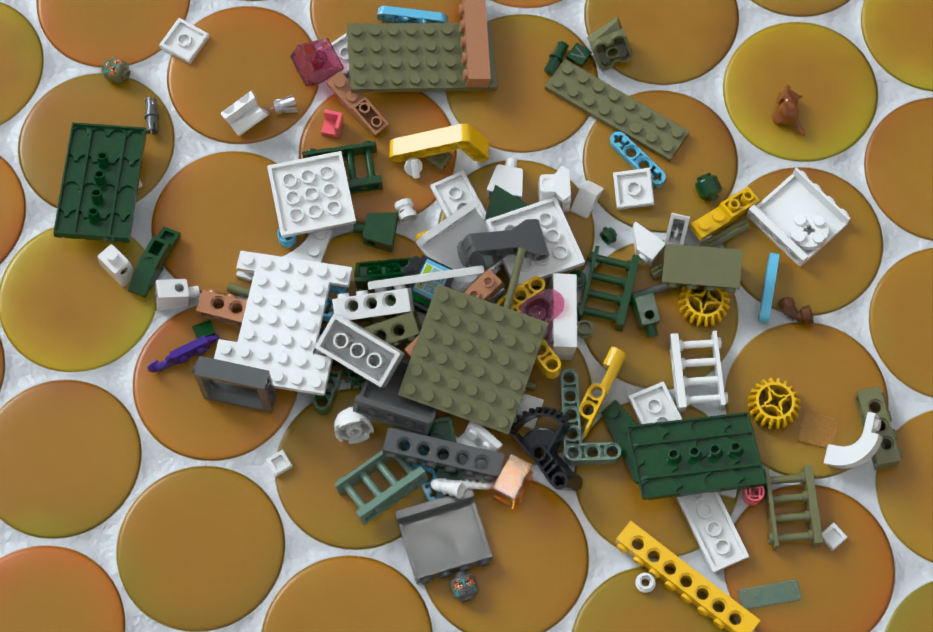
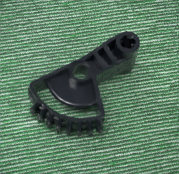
(551, 464)

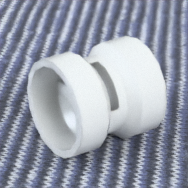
(405, 210)

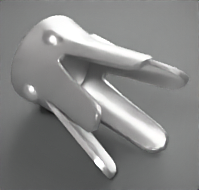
(281, 104)

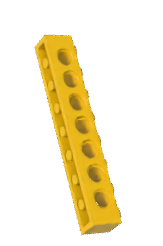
(633, 533)

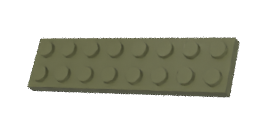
(616, 110)

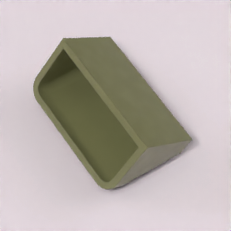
(702, 267)

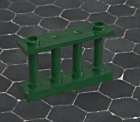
(356, 185)
(625, 283)

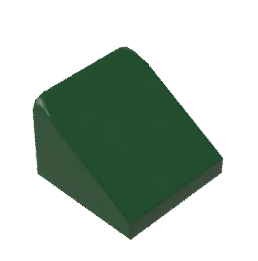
(204, 328)

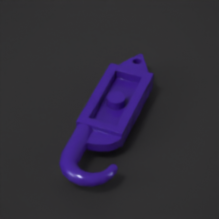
(184, 353)

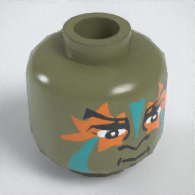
(116, 70)

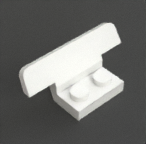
(479, 437)

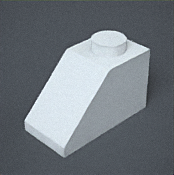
(646, 244)

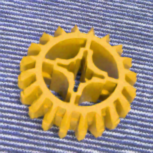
(711, 304)
(779, 417)

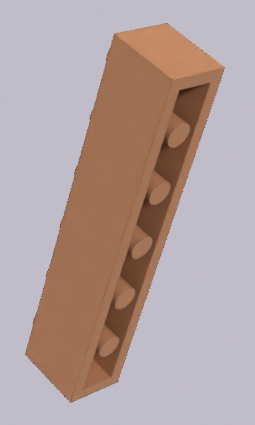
(475, 43)

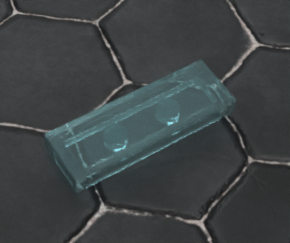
(769, 594)

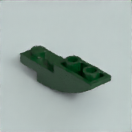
(152, 260)

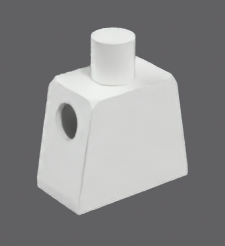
(507, 178)
(113, 263)
(174, 293)

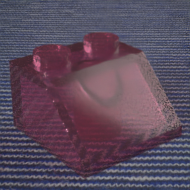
(316, 61)

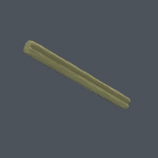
(713, 241)

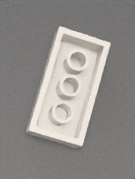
(564, 327)
(359, 350)

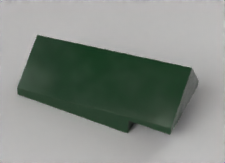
(378, 270)

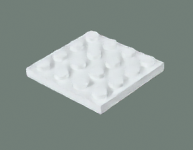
(311, 194)
(557, 234)

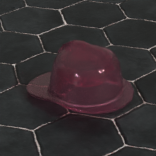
(544, 305)

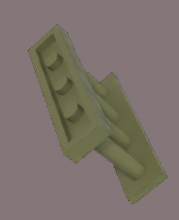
(810, 516)

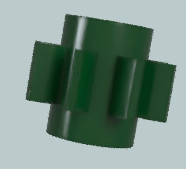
(354, 382)

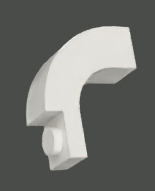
(859, 452)

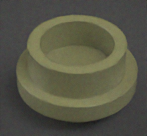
(585, 329)

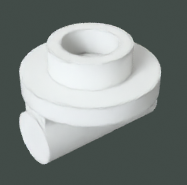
(413, 167)

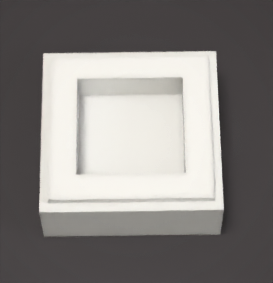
(279, 463)
(833, 536)

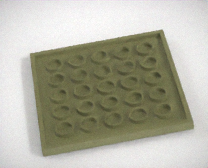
(473, 359)

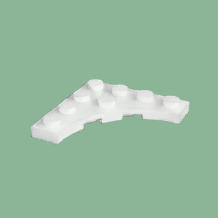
(311, 250)

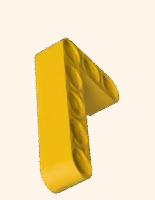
(441, 141)
(549, 356)

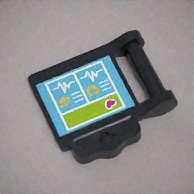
(425, 289)

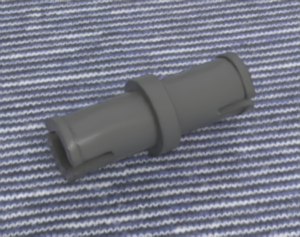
(151, 115)

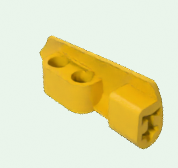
(613, 363)

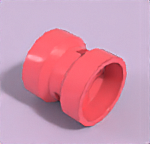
(751, 497)

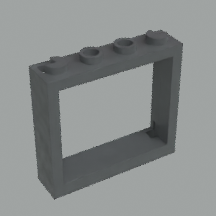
(213, 369)

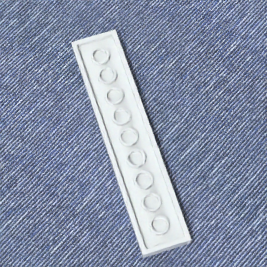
(703, 511)

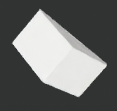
(586, 199)
(677, 229)

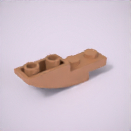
(356, 104)

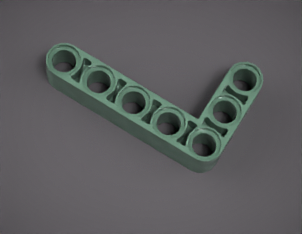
(575, 427)

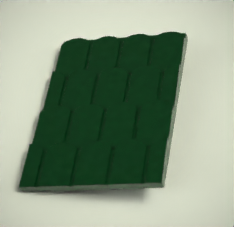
(100, 182)
(696, 456)

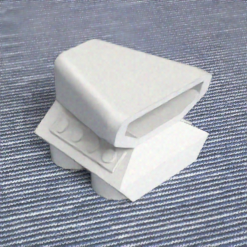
(244, 113)
(556, 185)

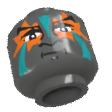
(464, 586)

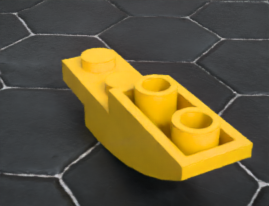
(724, 214)

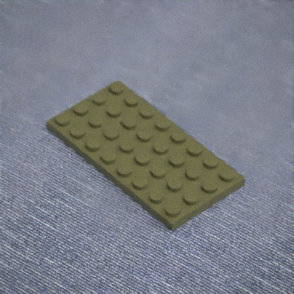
(409, 57)

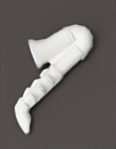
(458, 487)

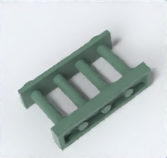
(382, 500)

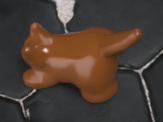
(787, 112)

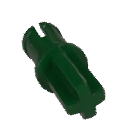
(556, 57)

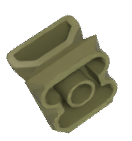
(610, 45)

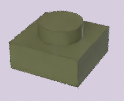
(440, 160)

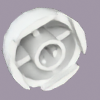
(352, 426)

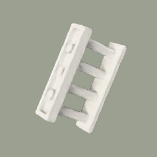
(681, 382)

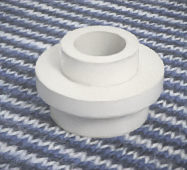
(645, 576)

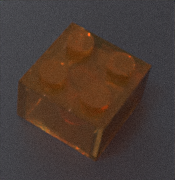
(512, 481)

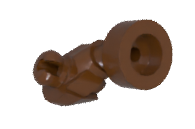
(787, 307)

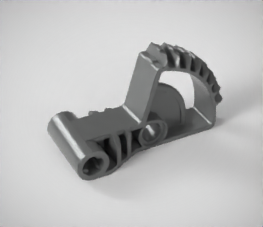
(491, 247)

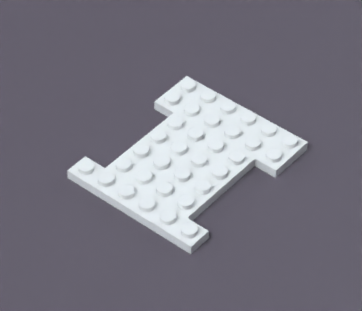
(285, 320)

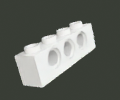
(403, 303)

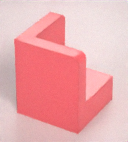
(332, 124)

